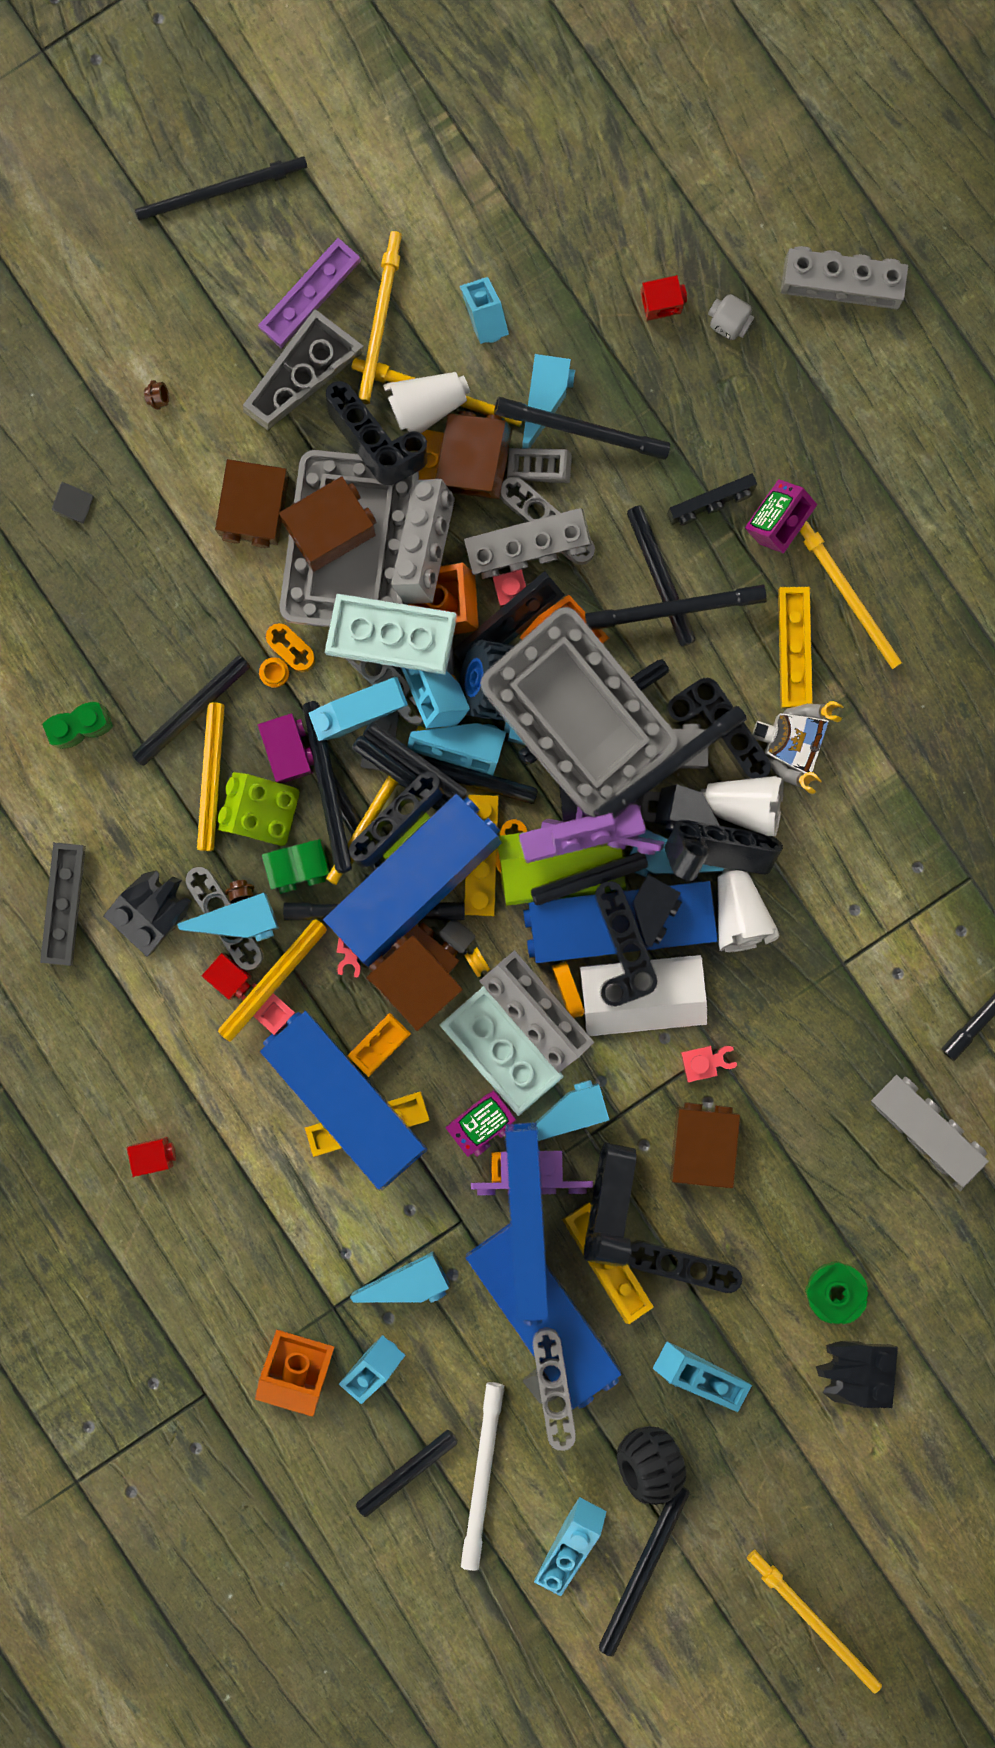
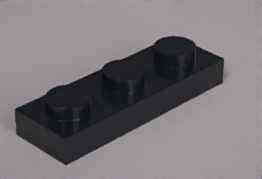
(712, 500)

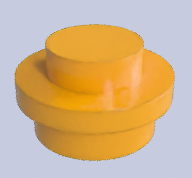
(274, 672)

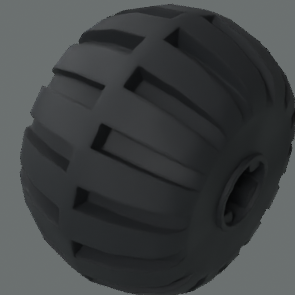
(651, 1465)

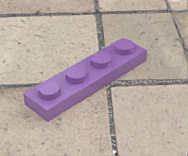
(309, 292)

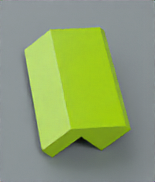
(520, 877)

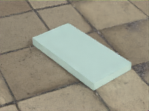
(391, 633)
(501, 1051)

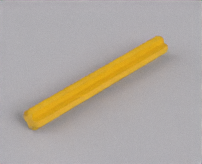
(210, 776)
(272, 980)

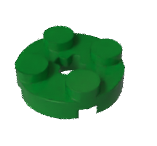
(819, 1292)

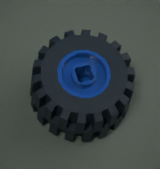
(476, 663)

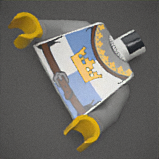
(796, 741)

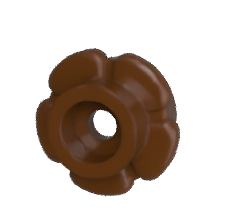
(156, 394)
(239, 891)

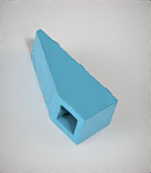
(571, 1546)

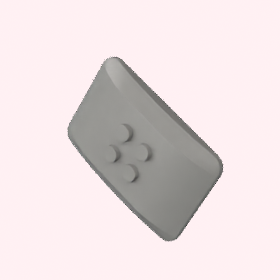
(365, 570)
(578, 710)

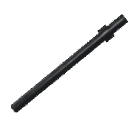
(276, 171)

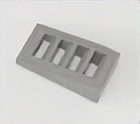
(551, 454)

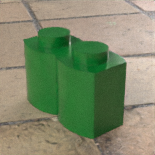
(69, 729)
(296, 865)

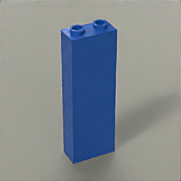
(414, 879)
(576, 929)
(343, 1100)
(526, 1223)
(584, 1356)

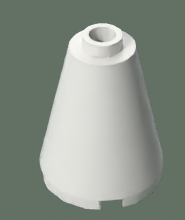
(426, 400)
(748, 802)
(742, 913)

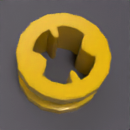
(477, 962)

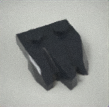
(148, 911)
(860, 1373)

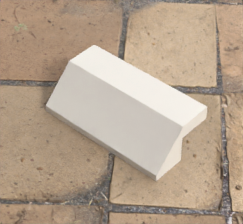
(674, 1003)

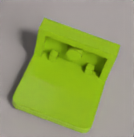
(258, 808)

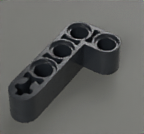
(369, 431)
(707, 710)
(702, 844)
(619, 941)
(610, 1206)

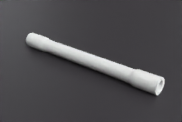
(473, 1540)

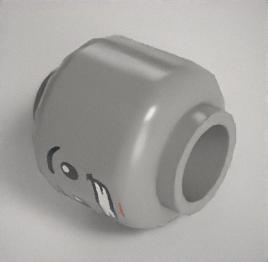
(731, 317)

